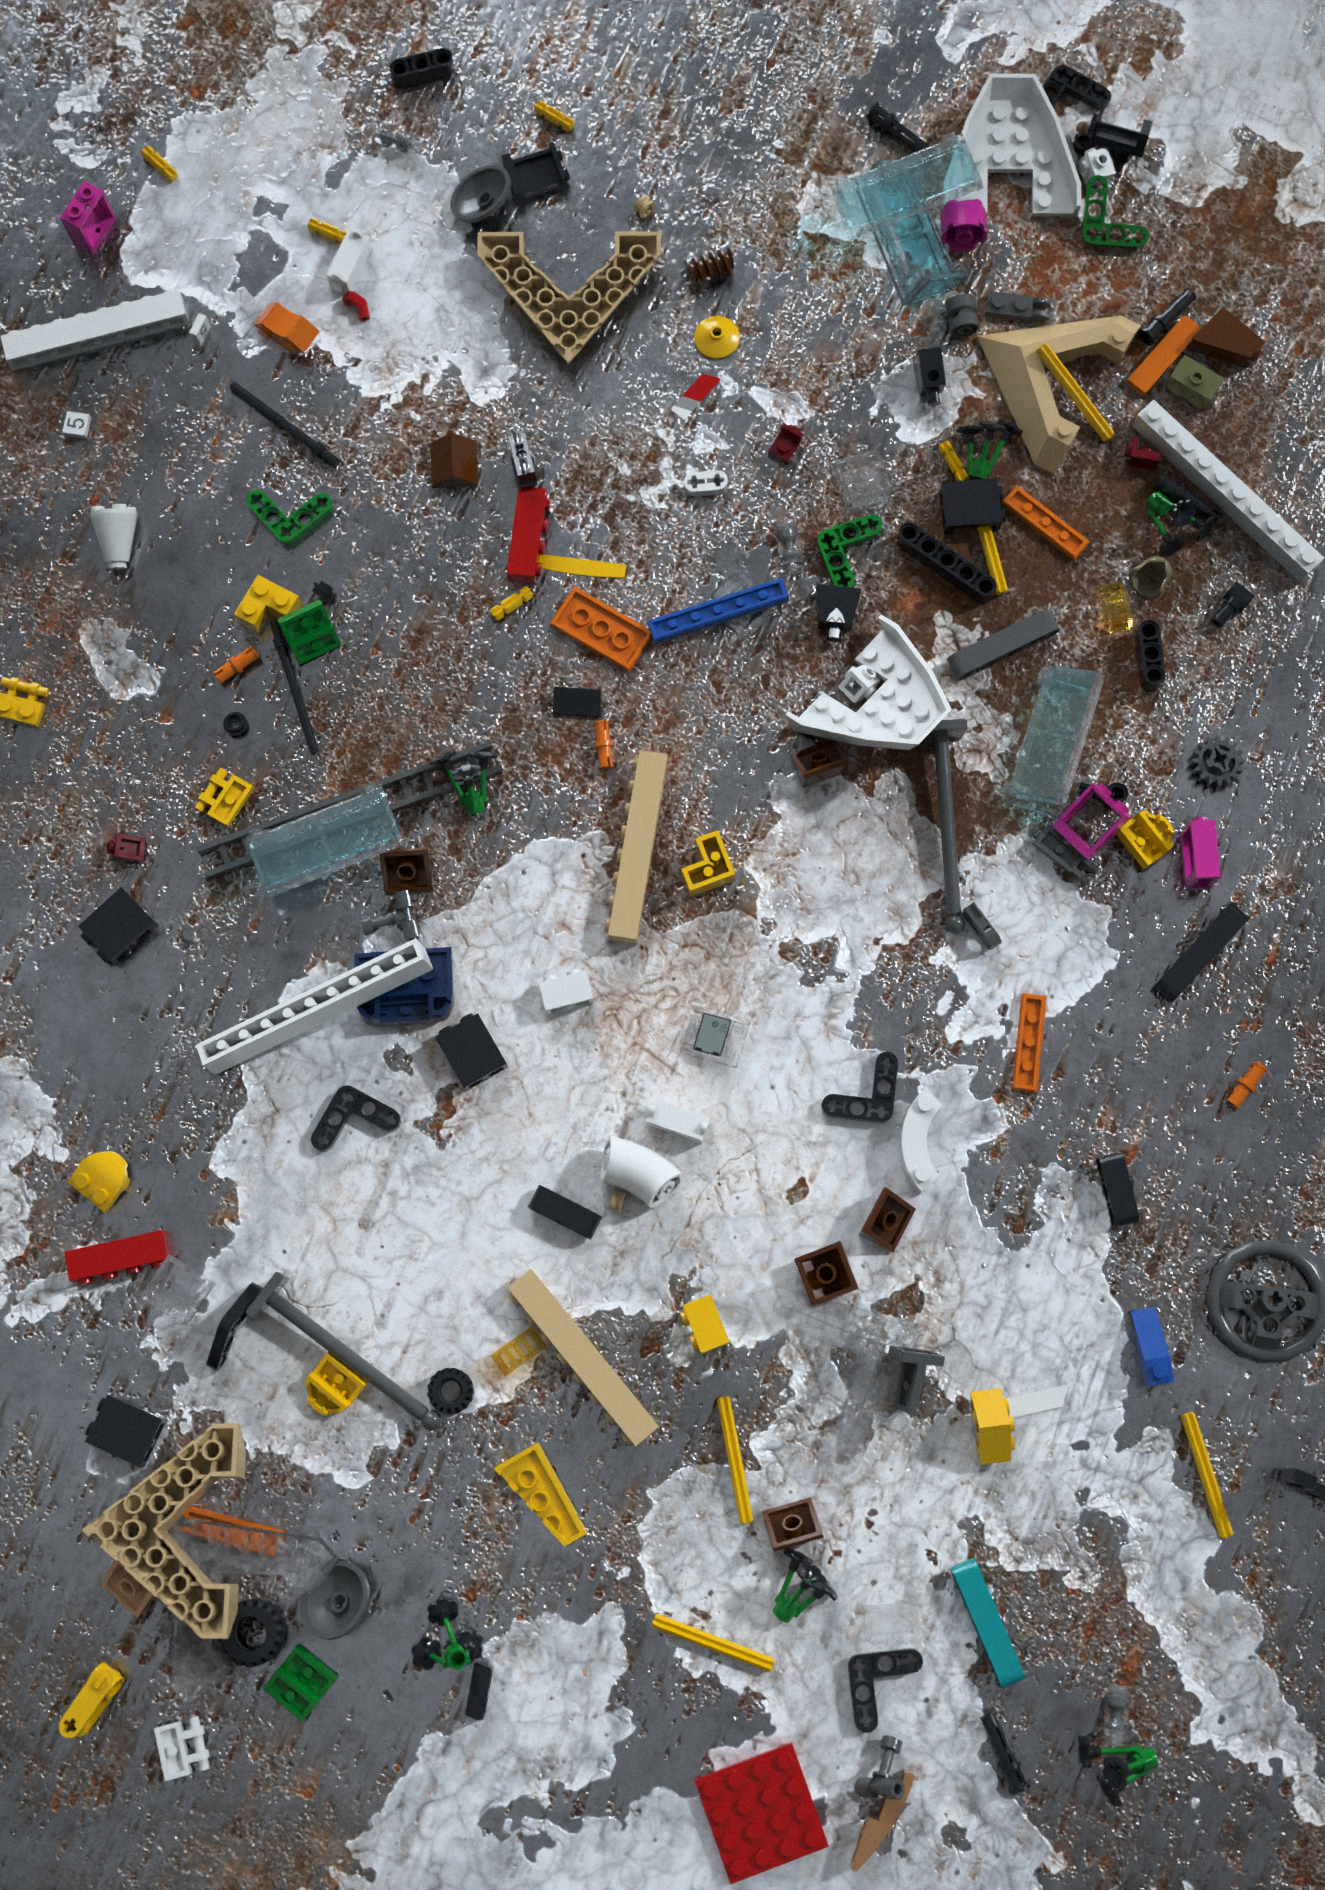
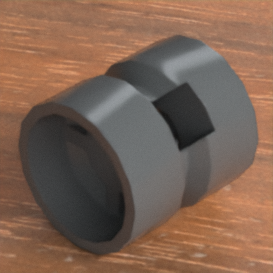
(962, 315)

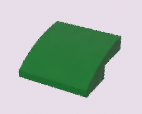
(309, 632)
(300, 1682)

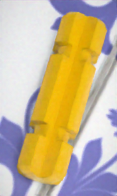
(554, 116)
(159, 163)
(326, 230)
(953, 461)
(511, 603)

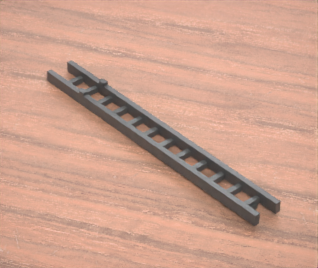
(386, 782)

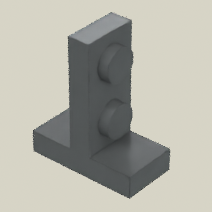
(912, 1375)

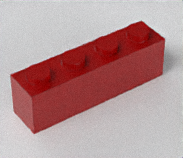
(527, 535)
(117, 1256)

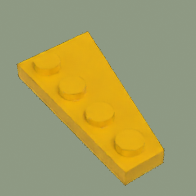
(538, 1485)

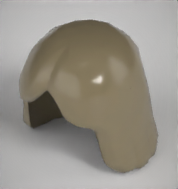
(1157, 569)

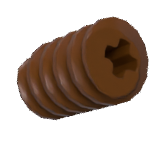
(709, 267)

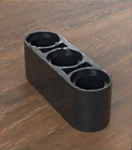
(415, 76)
(1149, 645)
(1117, 1189)
(565, 1212)

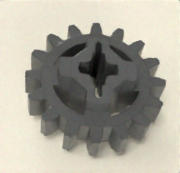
(1225, 756)

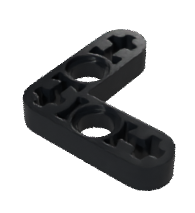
(1062, 86)
(877, 1098)
(355, 1107)
(228, 1326)
(1303, 1482)
(873, 1671)

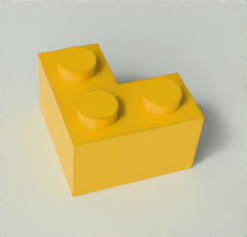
(264, 600)
(713, 869)
(705, 1325)
(992, 1426)

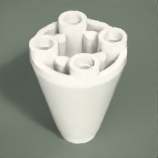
(114, 533)

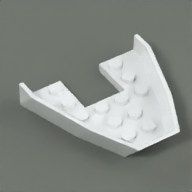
(1019, 132)
(897, 713)

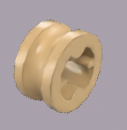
(644, 206)
(618, 1200)

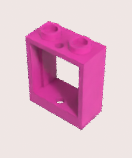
(83, 223)
(1074, 837)
(1200, 853)

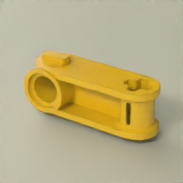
(91, 1701)

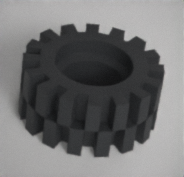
(436, 1384)

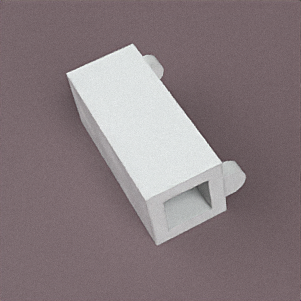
(349, 261)
(677, 1120)

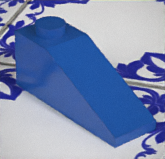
(1151, 1347)

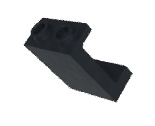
(1118, 137)
(536, 174)
(971, 504)
(116, 925)
(471, 1051)
(124, 1430)

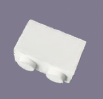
(566, 991)

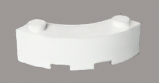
(914, 1141)

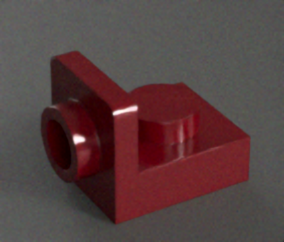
(786, 443)
(1141, 458)
(126, 847)

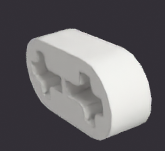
(705, 483)

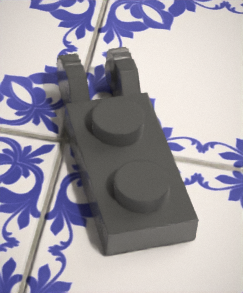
(1016, 307)
(1064, 854)

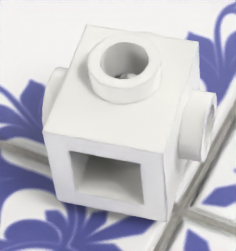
(1096, 163)
(859, 683)

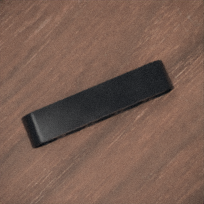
(949, 573)
(1201, 952)

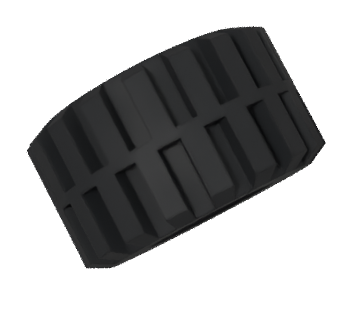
(274, 1639)

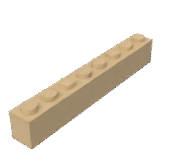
(637, 847)
(583, 1357)

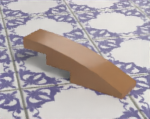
(877, 1828)

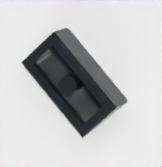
(577, 701)
(479, 1690)

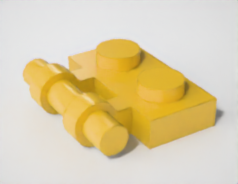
(19, 709)
(229, 801)

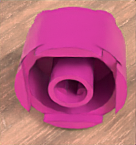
(963, 224)

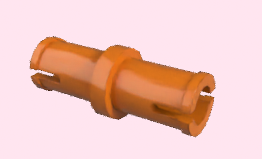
(236, 664)
(603, 745)
(1246, 1085)

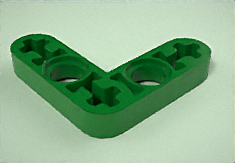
(1099, 221)
(284, 523)
(840, 542)

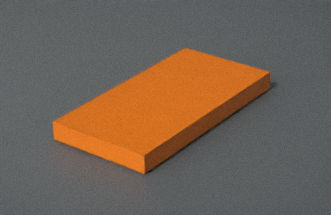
(601, 629)

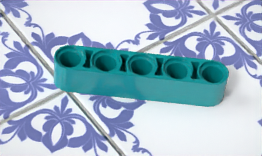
(987, 1623)

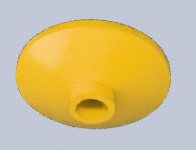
(716, 346)

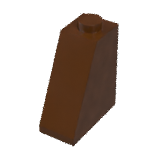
(1227, 340)

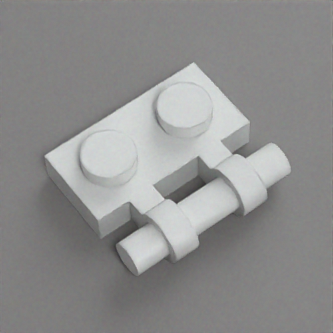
(174, 1751)

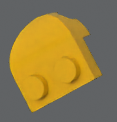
(1147, 837)
(101, 1178)
(333, 1386)

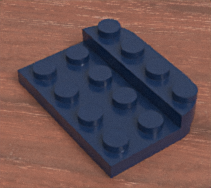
(414, 1002)

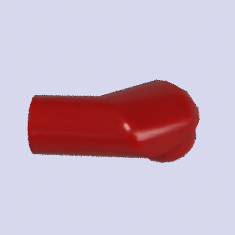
(352, 298)

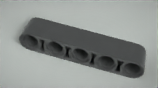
(1003, 644)

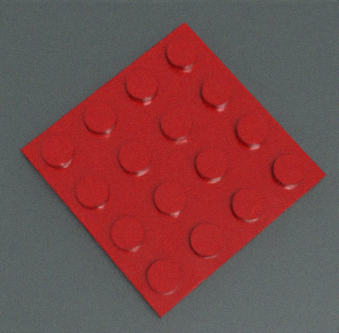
(761, 1813)

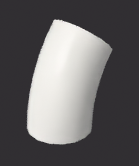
(639, 1171)

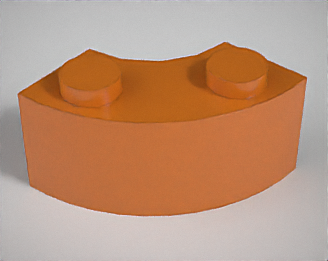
(286, 328)

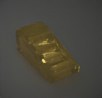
(1115, 621)
(524, 1358)

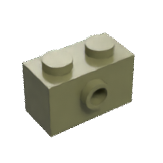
(1194, 382)

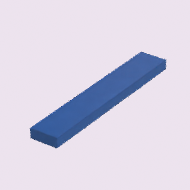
(718, 610)

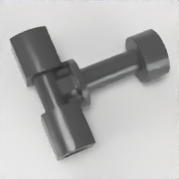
(402, 917)
(882, 1782)

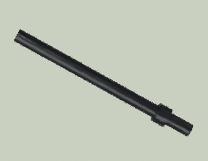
(317, 448)
(281, 645)

